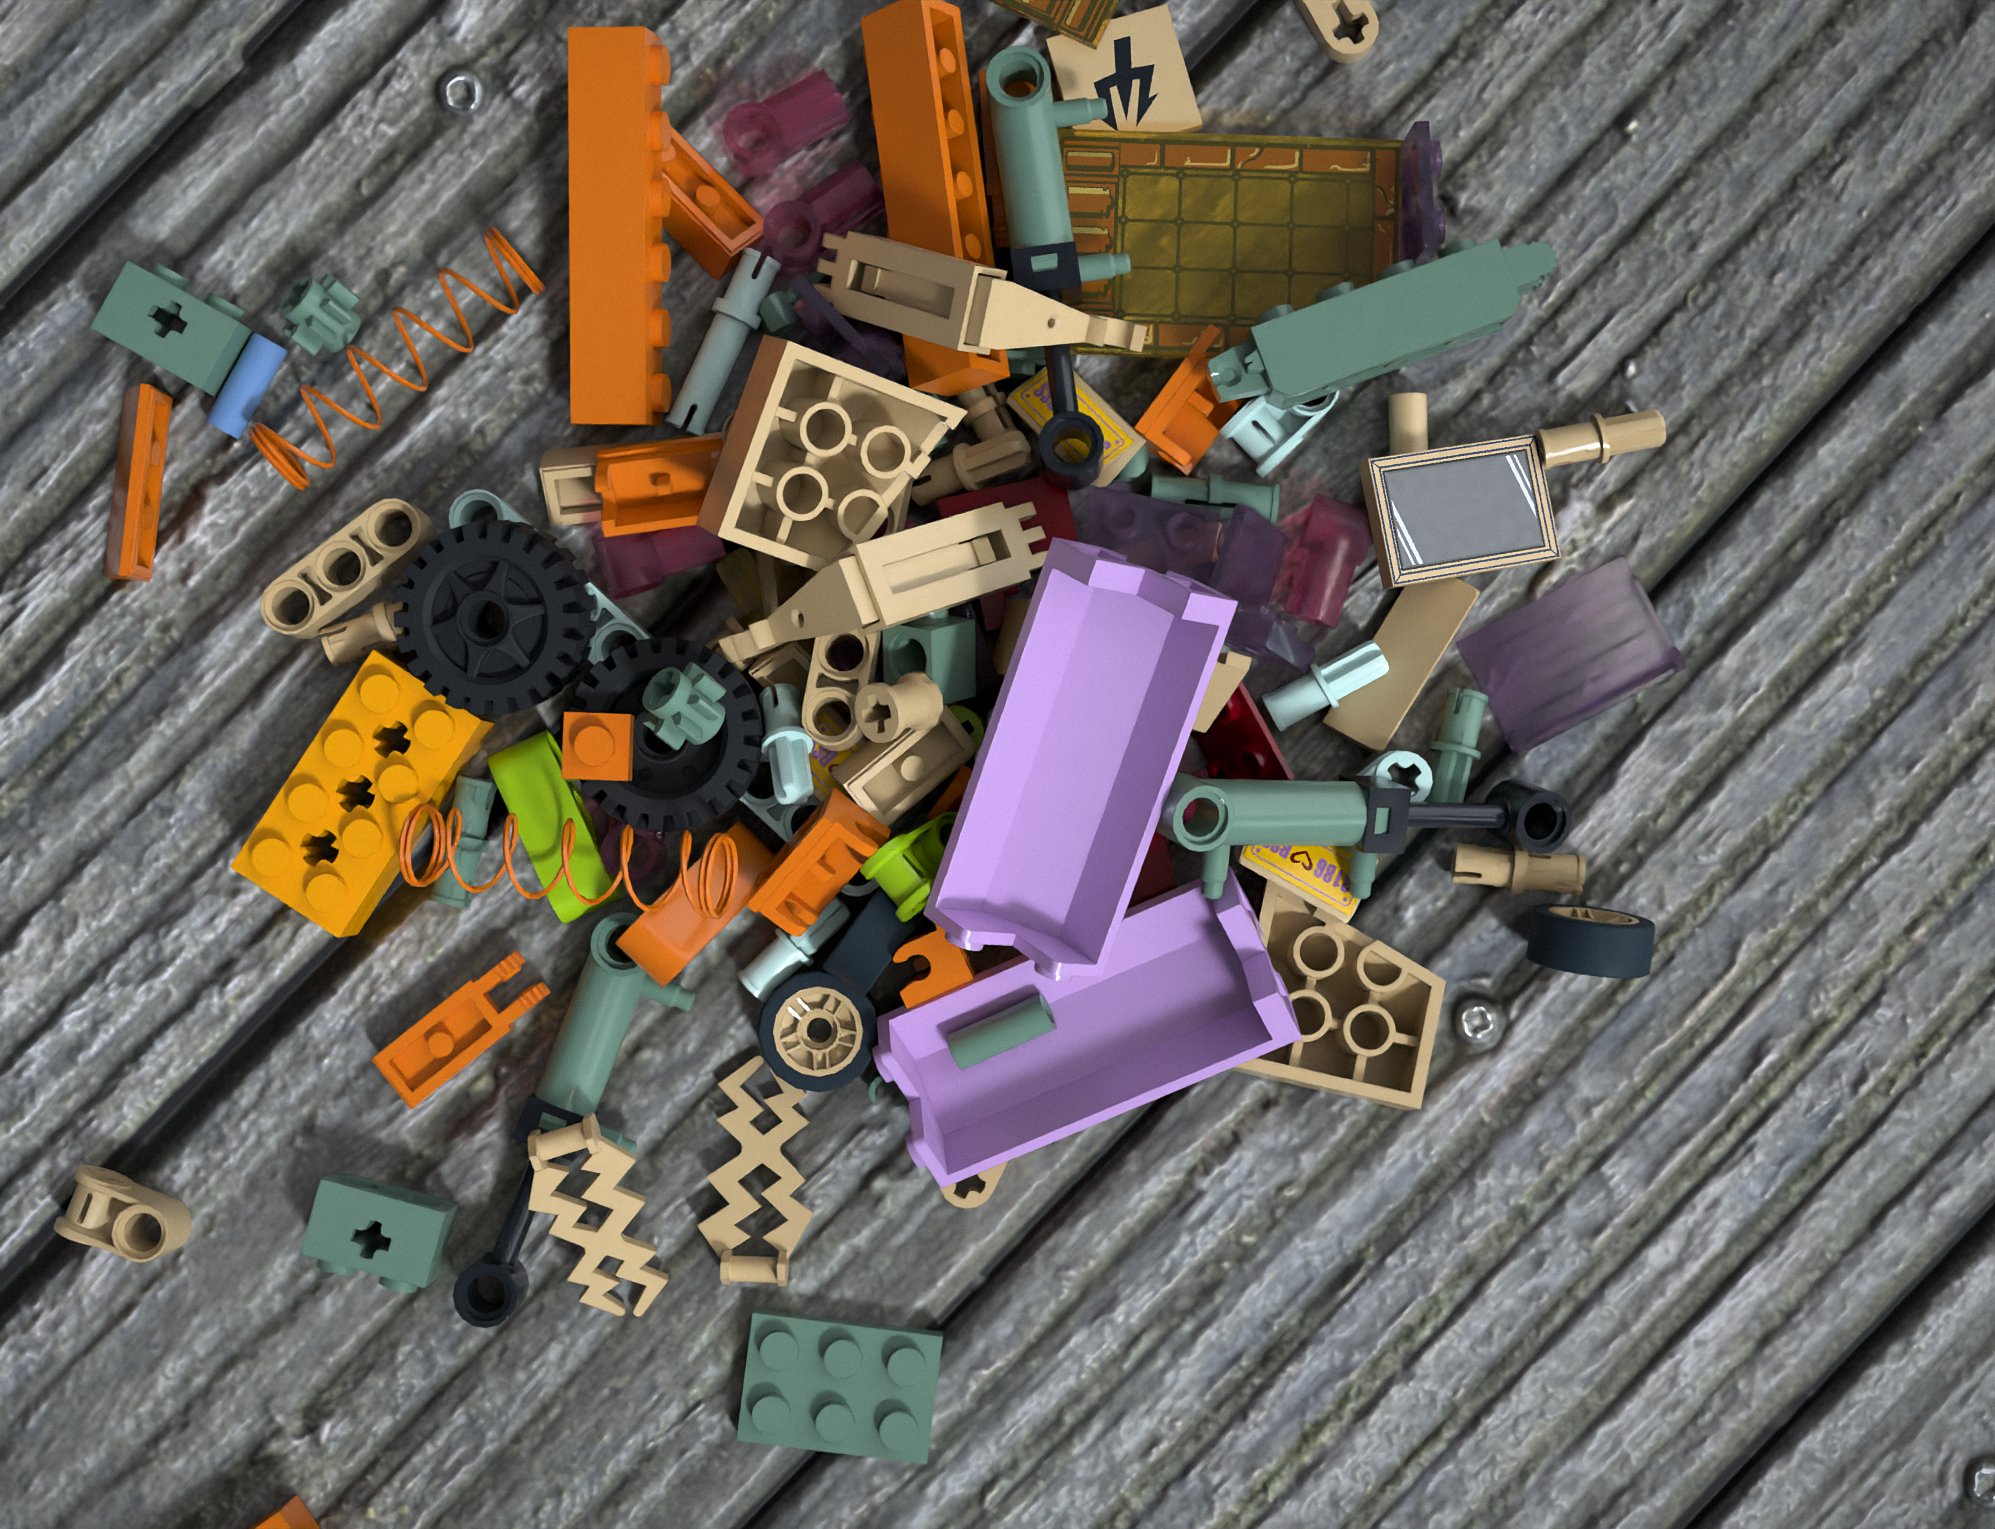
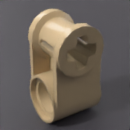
(111, 1213)

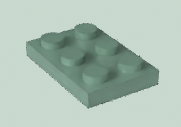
(839, 1386)

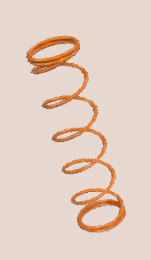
(274, 446)
(442, 838)

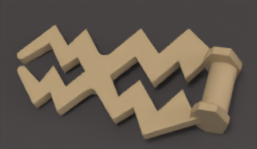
(757, 1149)
(611, 1165)

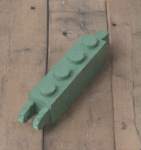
(1382, 324)

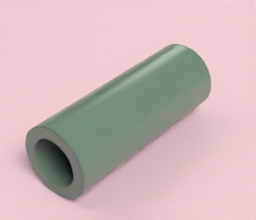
(1001, 1031)

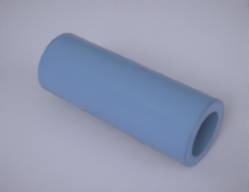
(246, 385)

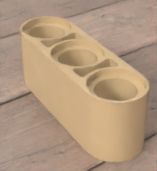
(317, 571)

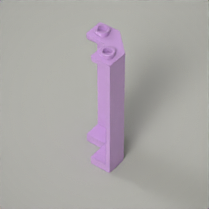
(1078, 759)
(1174, 1006)

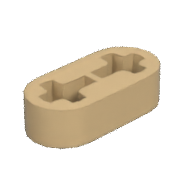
(1325, 22)

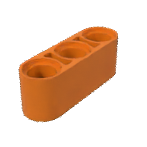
(675, 933)

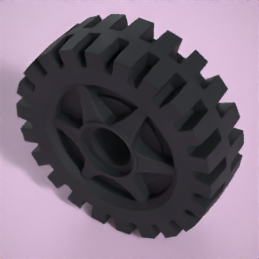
(449, 626)
(689, 783)

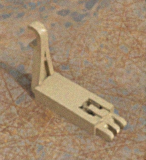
(954, 300)
(903, 579)

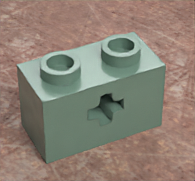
(145, 305)
(413, 1221)

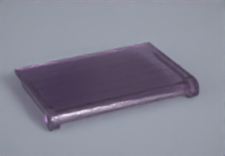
(1570, 655)

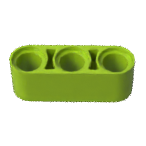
(533, 789)

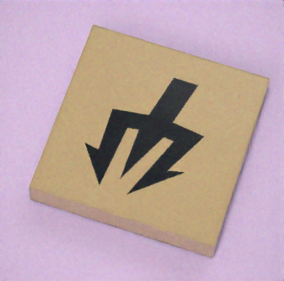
(1134, 70)

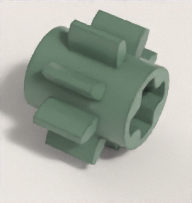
(320, 314)
(683, 706)

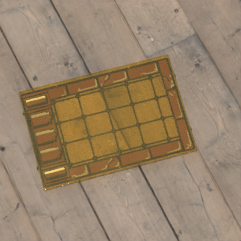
(1225, 227)

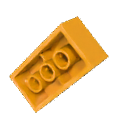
(322, 798)

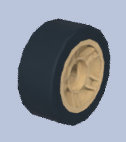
(1590, 941)
(869, 944)
(809, 1061)

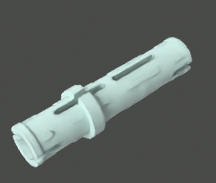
(723, 341)

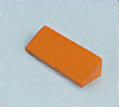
(706, 210)
(138, 483)

